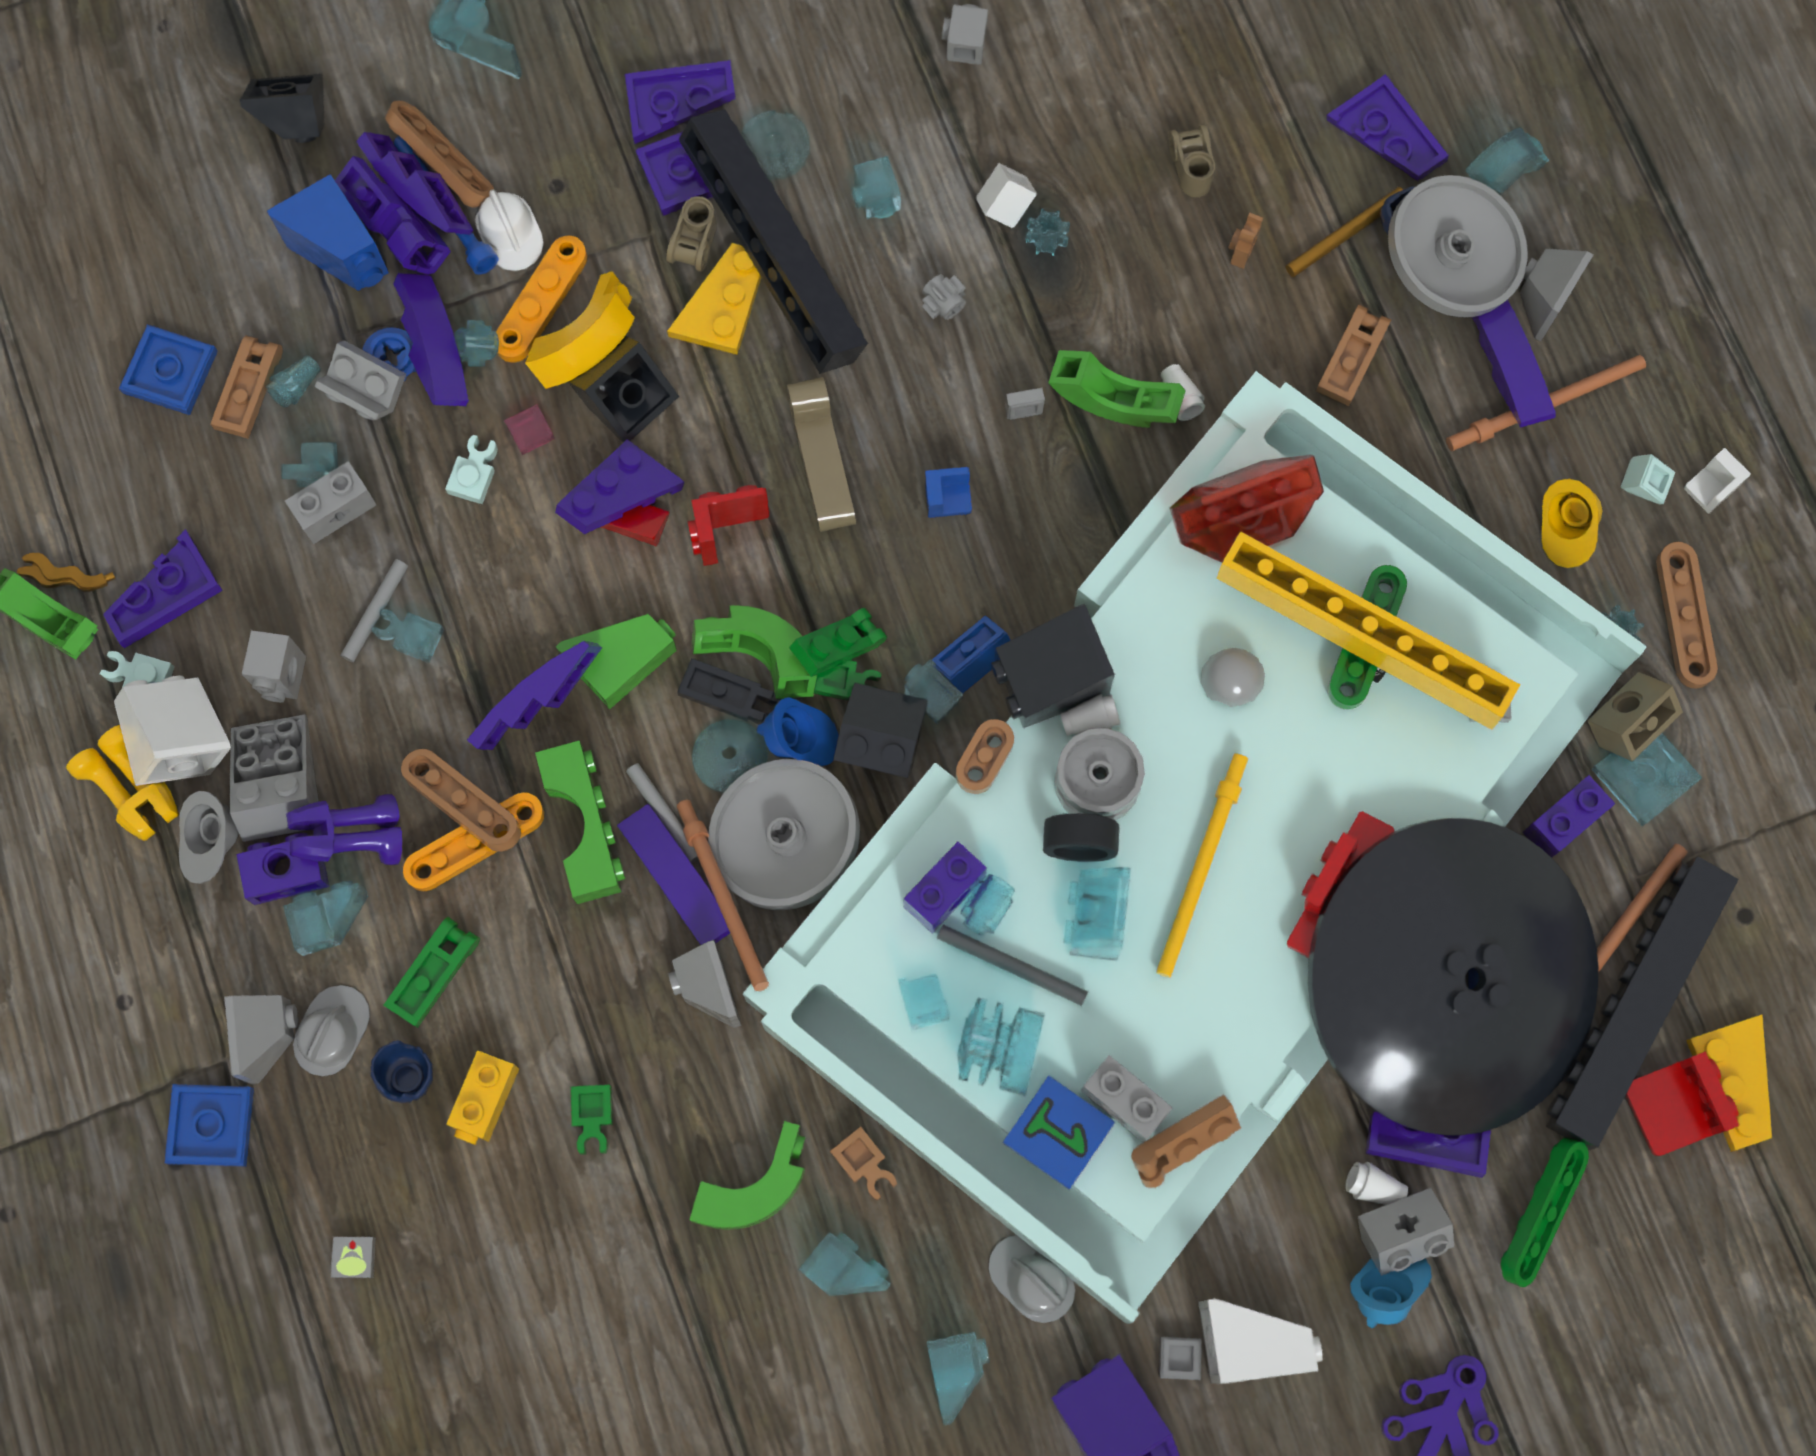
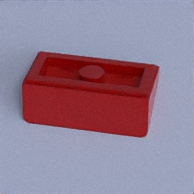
(641, 524)

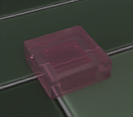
(529, 429)

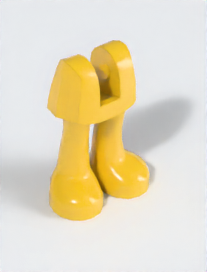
(92, 766)

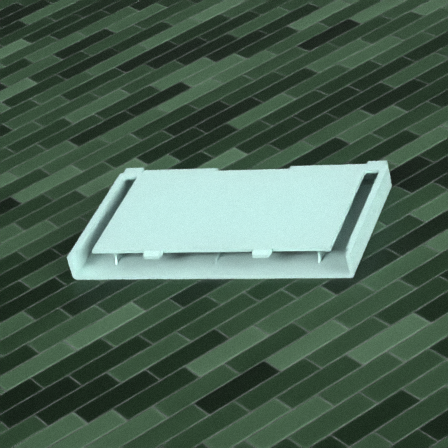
(1238, 997)

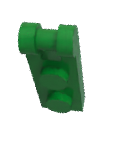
(837, 642)
(431, 972)

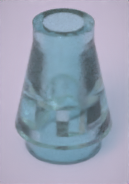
(291, 383)

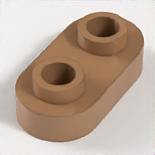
(983, 757)

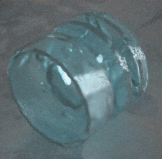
(1000, 1046)

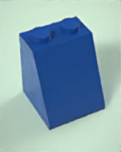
(329, 234)

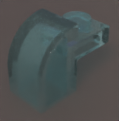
(1507, 160)

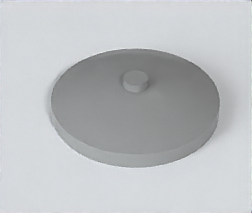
(1457, 246)
(784, 834)

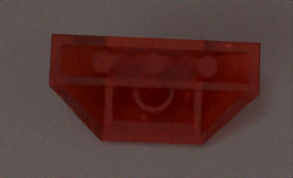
(1258, 500)

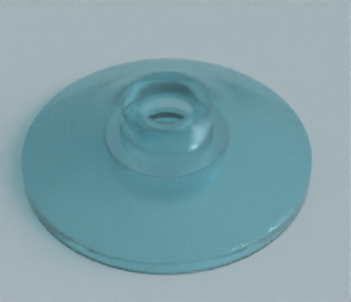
(707, 756)

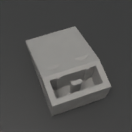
(270, 775)

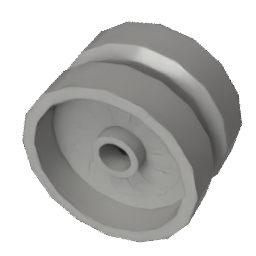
(1104, 753)

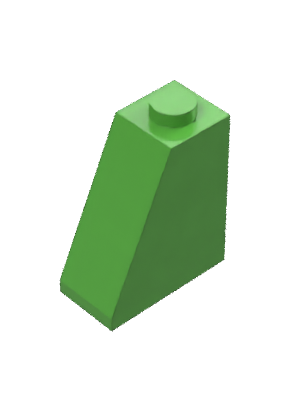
(627, 655)

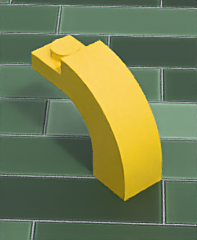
(587, 339)

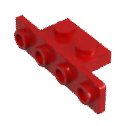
(1337, 858)

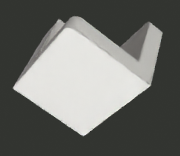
(1006, 195)
(1717, 480)

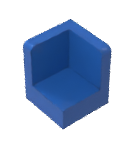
(948, 492)

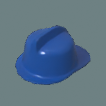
(799, 733)

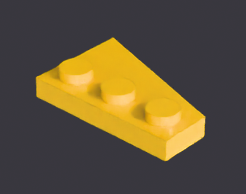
(721, 305)
(1743, 1069)

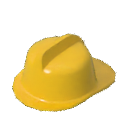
(1570, 522)

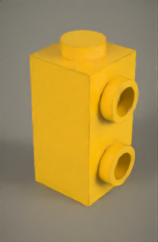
(482, 1098)

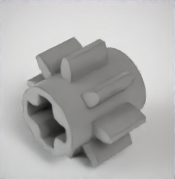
(943, 297)

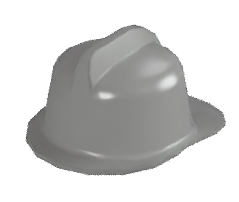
(204, 836)
(331, 1030)
(1030, 1280)

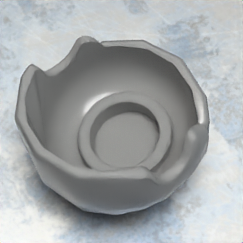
(1233, 677)

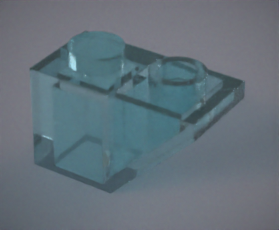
(325, 918)
(842, 1272)

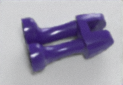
(325, 842)

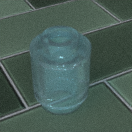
(987, 905)

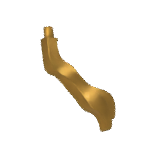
(51, 576)

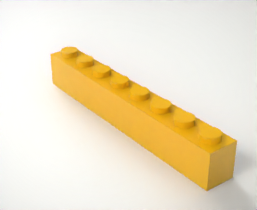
(1367, 631)

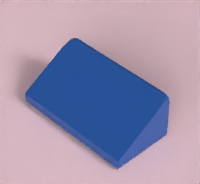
(971, 654)

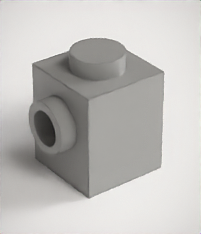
(965, 33)

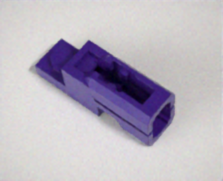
(392, 217)

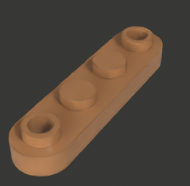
(438, 153)
(1686, 615)
(461, 800)

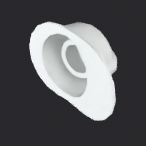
(510, 229)

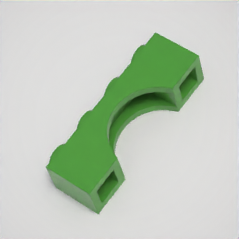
(590, 867)

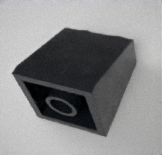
(1053, 667)

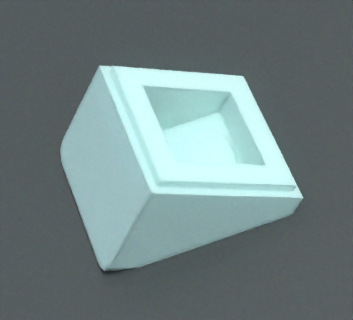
(1648, 478)

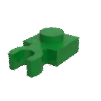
(840, 680)
(591, 1109)

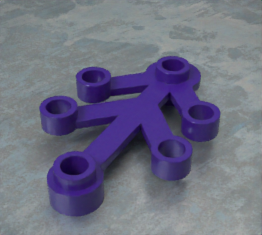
(1444, 1418)

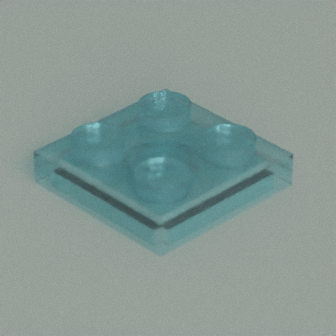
(1649, 780)

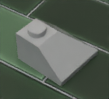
(1550, 285)
(704, 983)
(258, 1033)

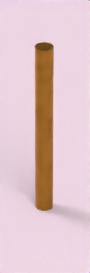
(1337, 237)

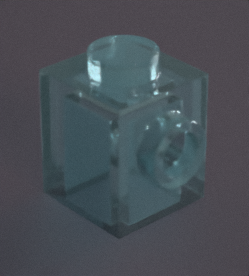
(876, 188)

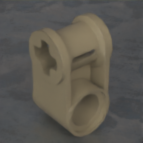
(1192, 154)
(692, 240)

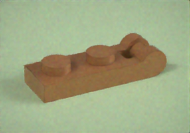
(1353, 356)
(246, 387)
(1184, 1141)

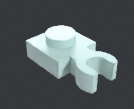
(472, 476)
(141, 668)

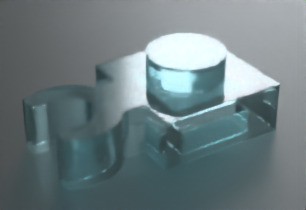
(412, 636)

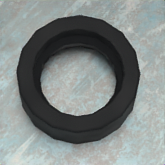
(1081, 837)

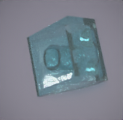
(1098, 913)
(956, 1370)

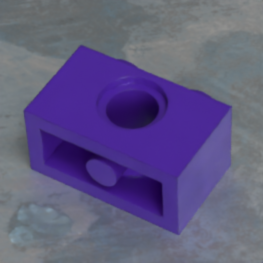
(1569, 817)
(259, 876)
(944, 887)

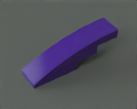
(420, 189)
(433, 340)
(1514, 366)
(544, 687)
(674, 875)

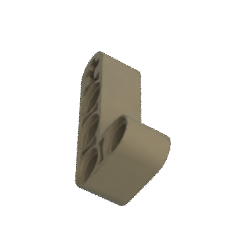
(820, 454)

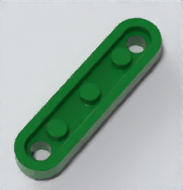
(1351, 669)
(1545, 1212)

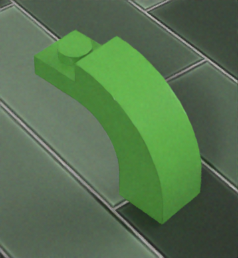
(1104, 393)
(44, 616)
(761, 636)
(751, 1205)

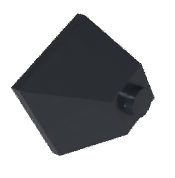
(288, 105)

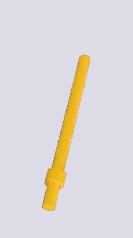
(1226, 794)

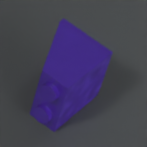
(1113, 1414)

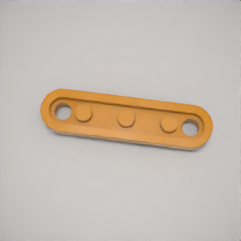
(541, 298)
(462, 850)

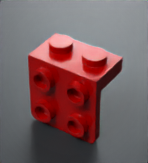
(723, 510)
(1681, 1104)

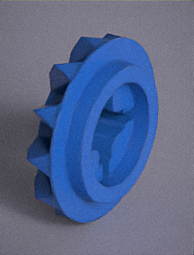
(397, 341)

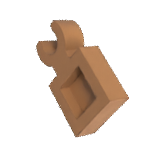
(1244, 240)
(860, 1159)

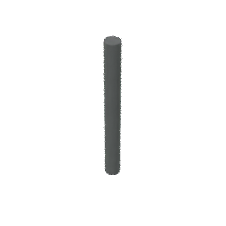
(1012, 965)

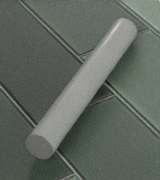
(372, 613)
(661, 809)

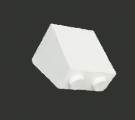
(170, 730)
(1253, 1344)

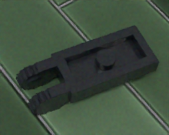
(725, 691)

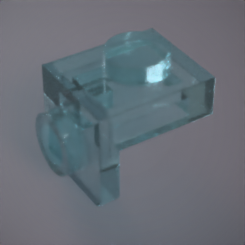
(316, 461)
(931, 685)

